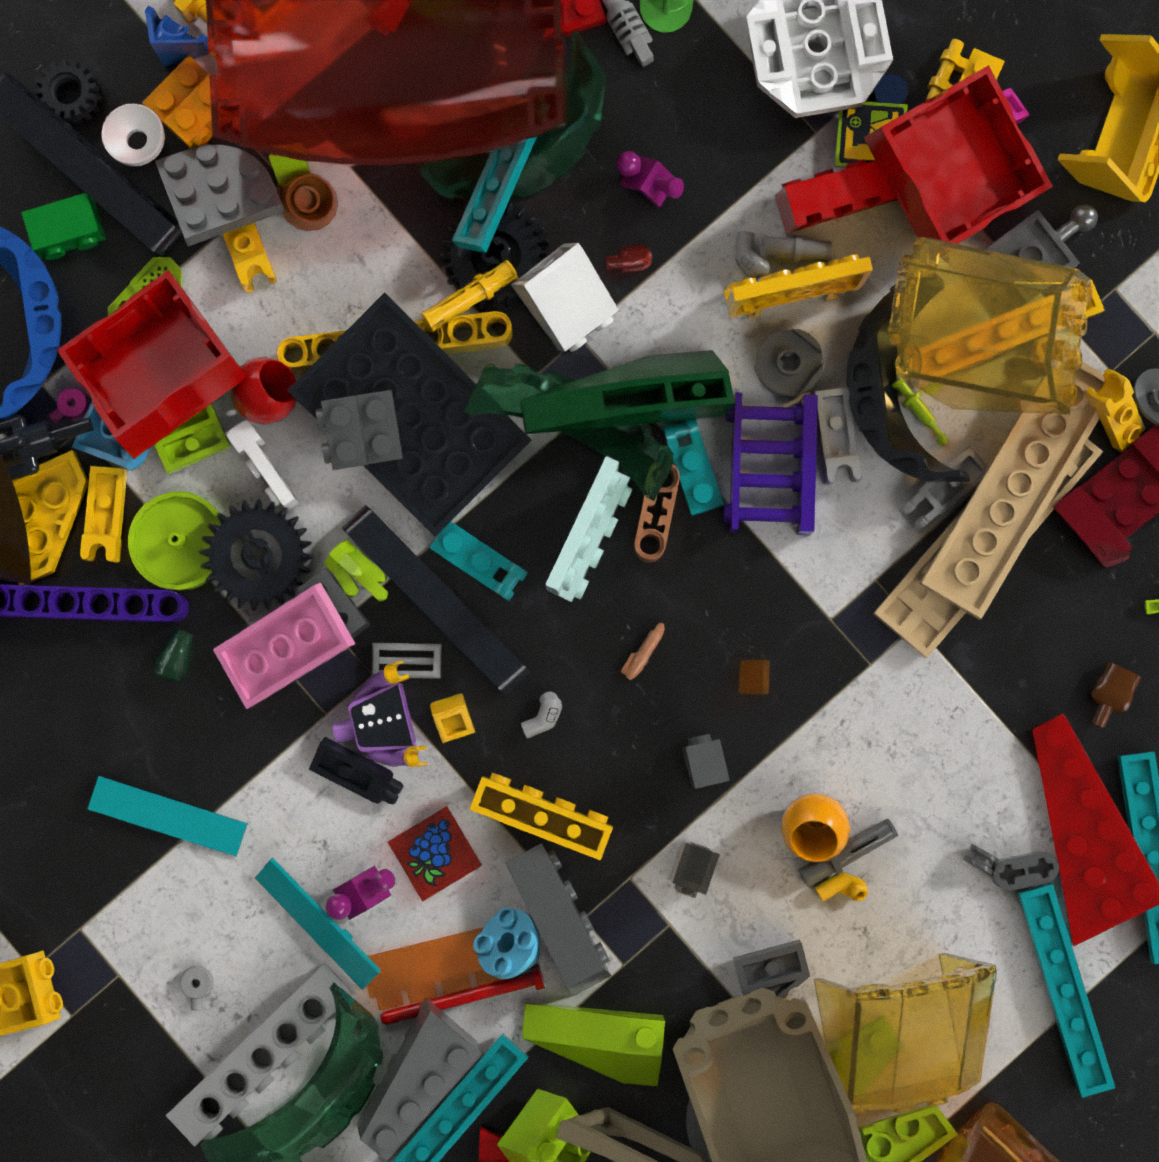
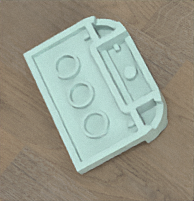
(588, 531)

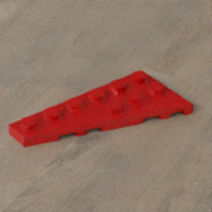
(1097, 855)

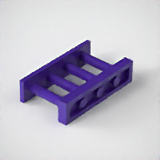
(802, 481)

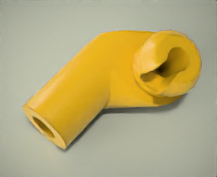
(844, 884)

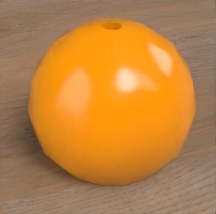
(821, 838)

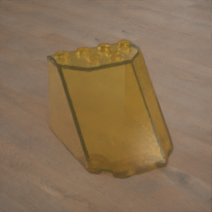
(989, 328)
(915, 1041)

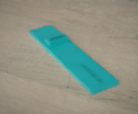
(167, 816)
(317, 924)

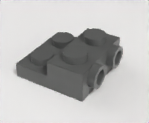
(360, 430)

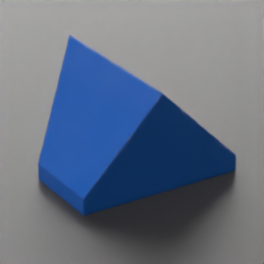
(171, 40)

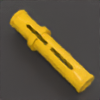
(479, 289)

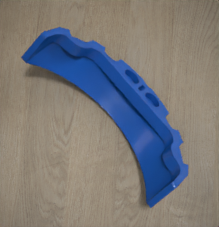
(41, 316)

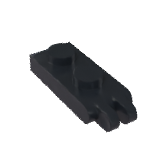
(355, 772)

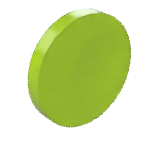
(167, 540)

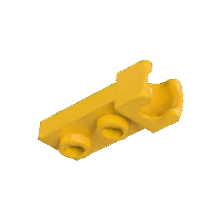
(249, 255)
(1117, 410)
(104, 513)

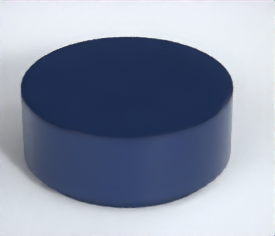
(890, 90)

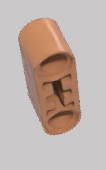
(663, 523)

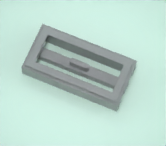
(436, 661)

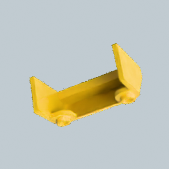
(1129, 142)

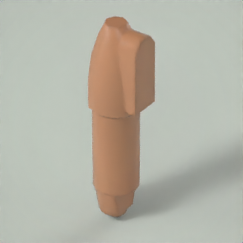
(640, 658)

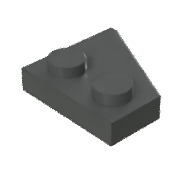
(773, 968)

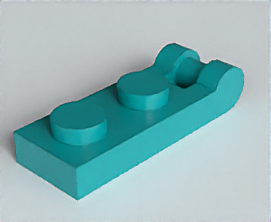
(694, 467)
(477, 560)

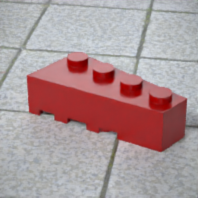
(832, 195)

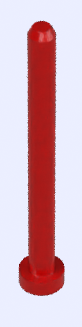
(474, 994)

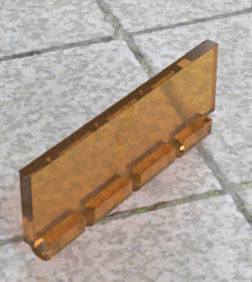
(424, 964)

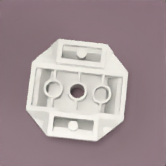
(823, 82)

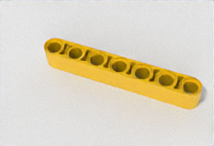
(479, 341)

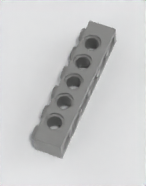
(190, 1113)

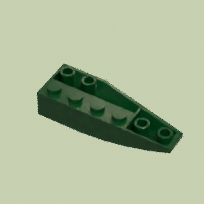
(635, 393)

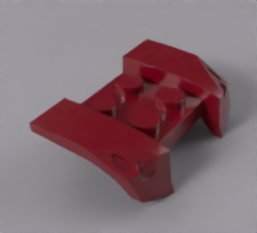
(1116, 501)

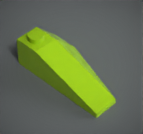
(607, 1041)

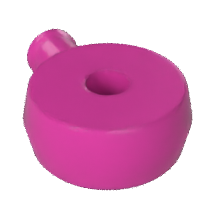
(64, 405)

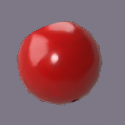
(263, 392)

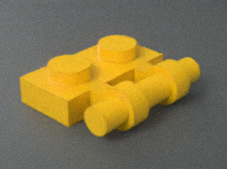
(952, 60)

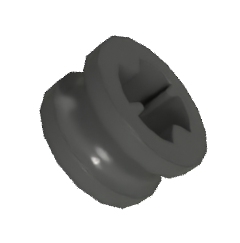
(981, 859)

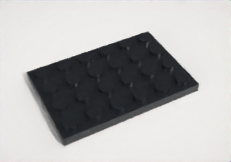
(443, 448)

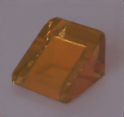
(754, 677)

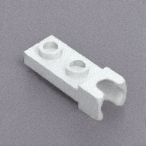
(248, 443)

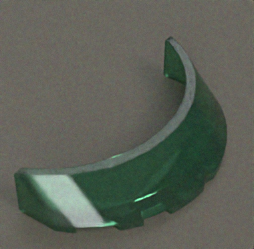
(553, 151)
(631, 445)
(323, 1105)

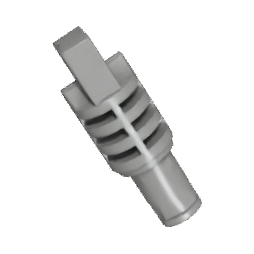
(629, 29)

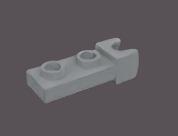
(837, 435)

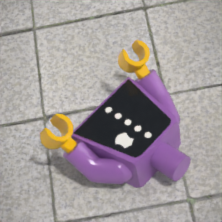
(382, 721)

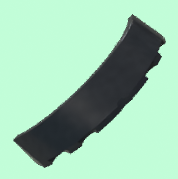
(876, 403)

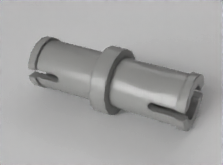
(796, 249)

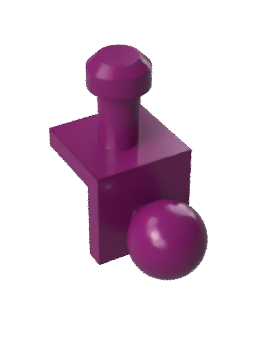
(648, 177)
(360, 893)

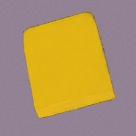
(452, 718)

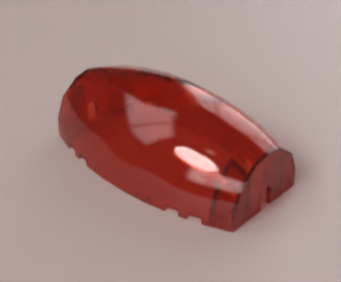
(386, 77)

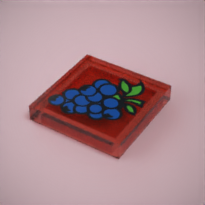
(435, 853)

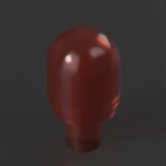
(631, 259)

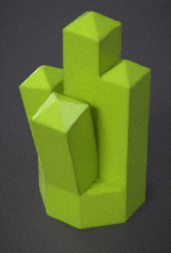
(349, 561)

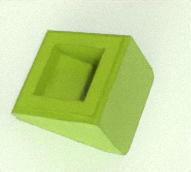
(287, 168)

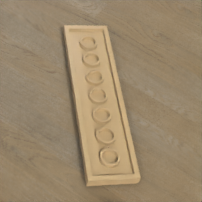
(1011, 501)

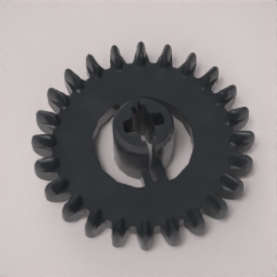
(523, 236)
(240, 524)

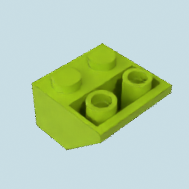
(535, 1132)

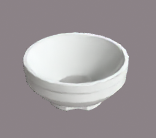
(122, 124)

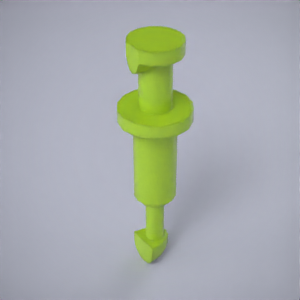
(919, 408)

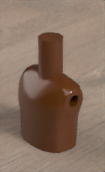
(1113, 692)

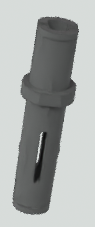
(882, 832)

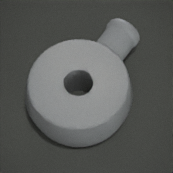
(195, 992)

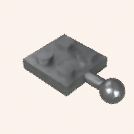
(1039, 241)

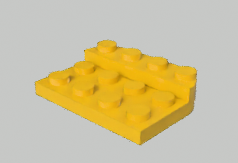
(806, 282)

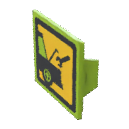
(858, 123)

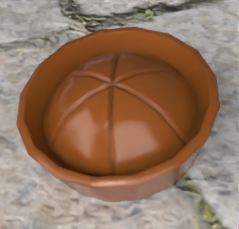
(308, 201)

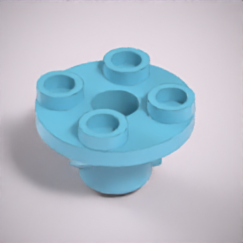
(508, 944)

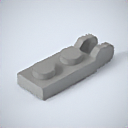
(944, 495)

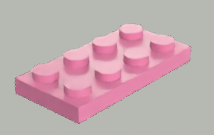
(284, 646)

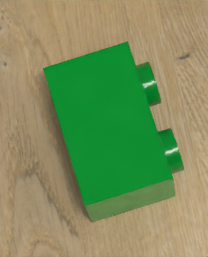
(64, 226)

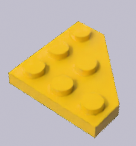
(50, 508)

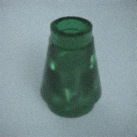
(174, 656)

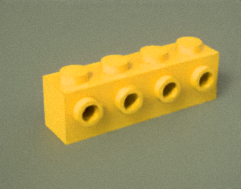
(541, 817)

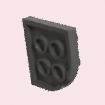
(217, 190)

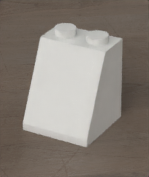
(566, 297)

